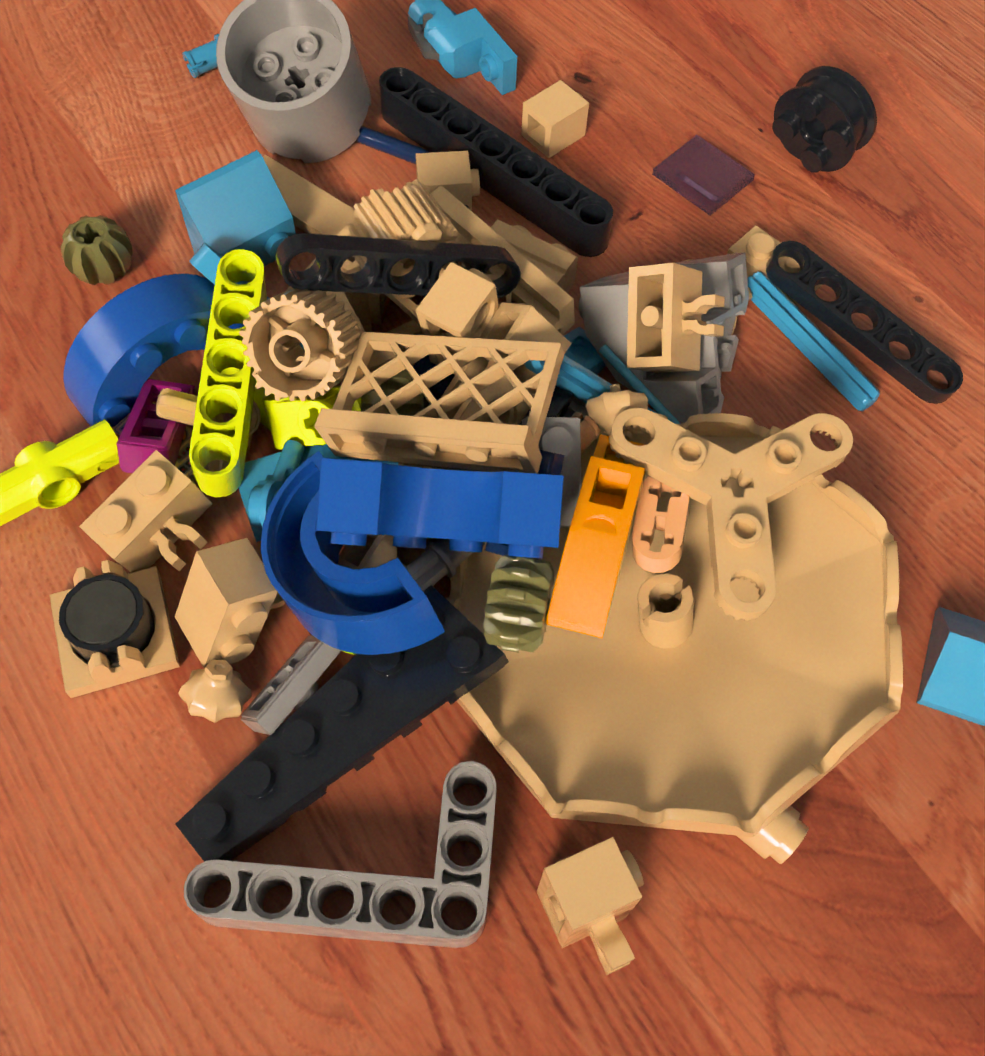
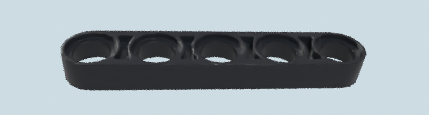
(381, 256)
(874, 342)

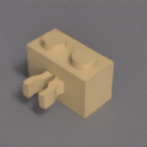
(666, 318)
(148, 516)
(226, 602)
(589, 897)

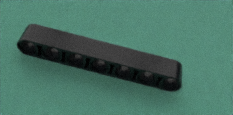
(504, 165)

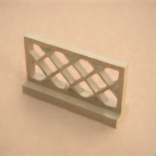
(534, 286)
(426, 439)

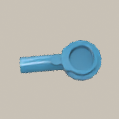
(264, 491)

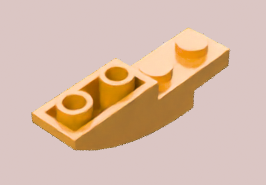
(596, 543)

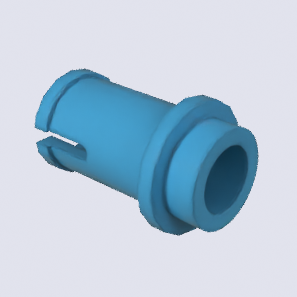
(202, 58)

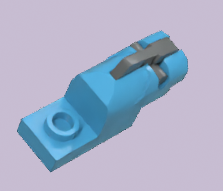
(462, 43)

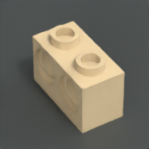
(457, 305)

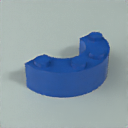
(132, 339)
(441, 504)
(341, 606)

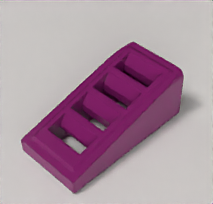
(133, 444)

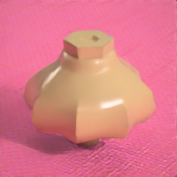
(610, 404)
(215, 692)

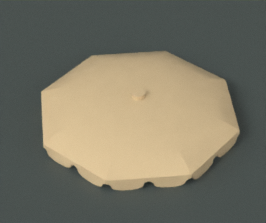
(684, 707)

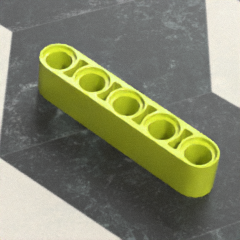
(223, 392)

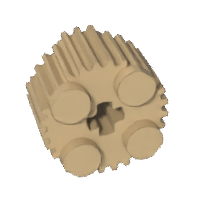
(402, 216)
(275, 337)

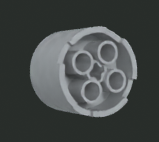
(295, 76)

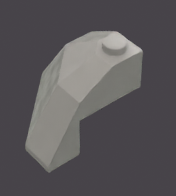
(688, 393)

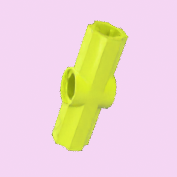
(52, 472)

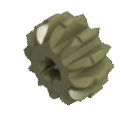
(518, 603)

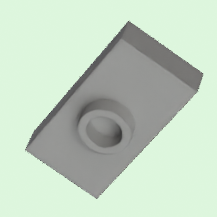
(289, 686)

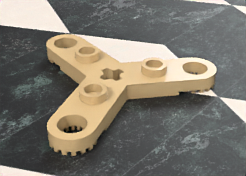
(736, 525)

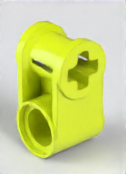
(297, 418)

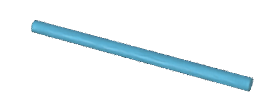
(636, 383)

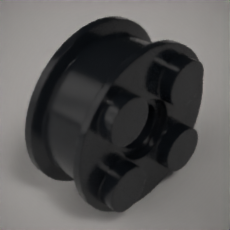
(825, 119)

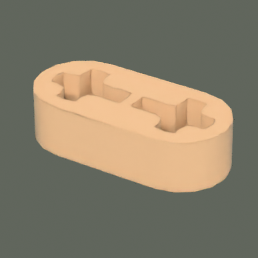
(650, 519)

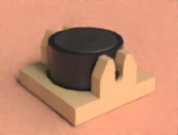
(112, 628)

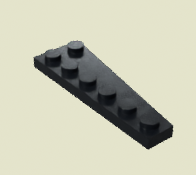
(338, 731)

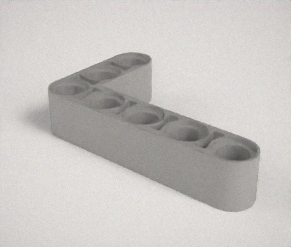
(370, 890)

